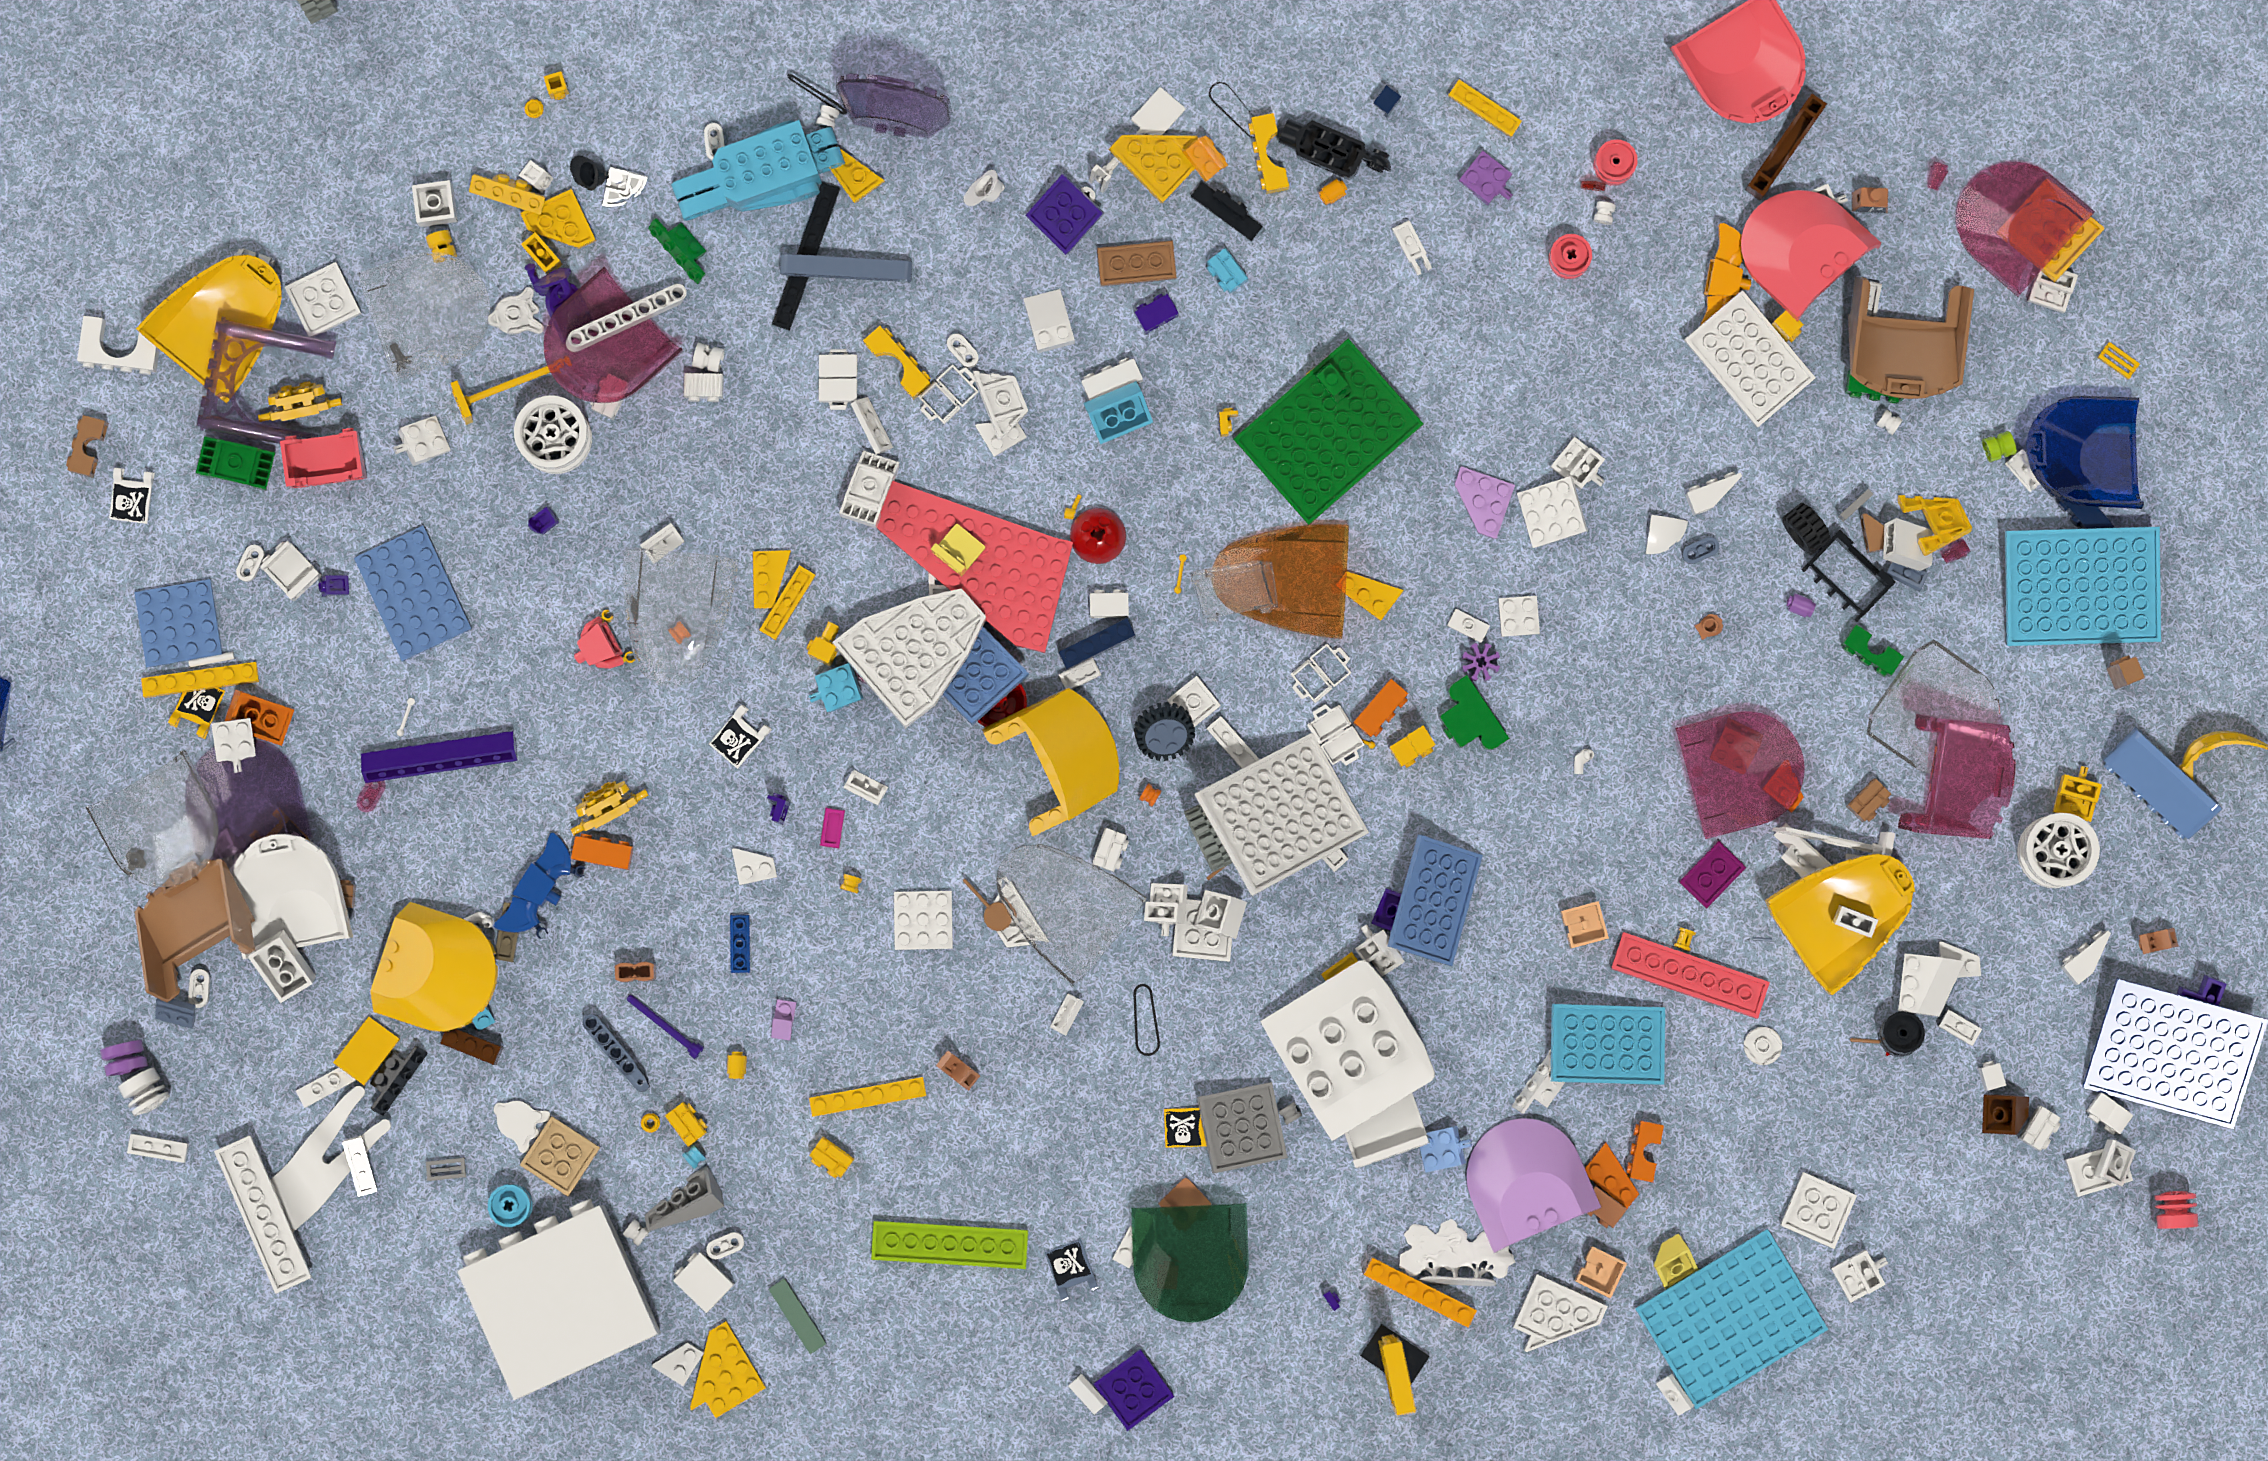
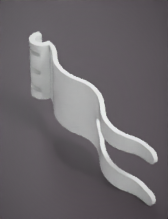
(307, 1178)

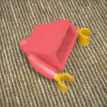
(599, 645)

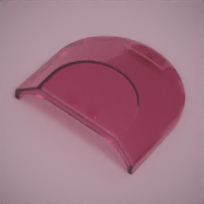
(2017, 221)
(613, 366)
(1741, 770)

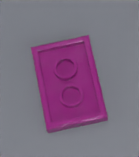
(1712, 874)

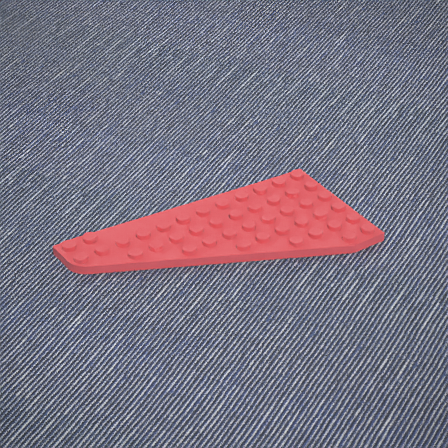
(1011, 580)

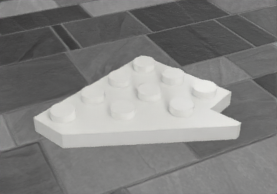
(1555, 1313)

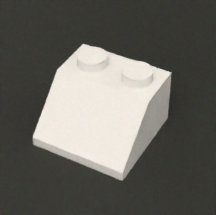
(1220, 914)

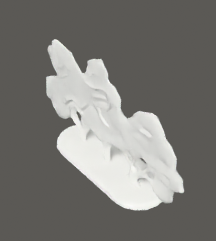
(1452, 1250)

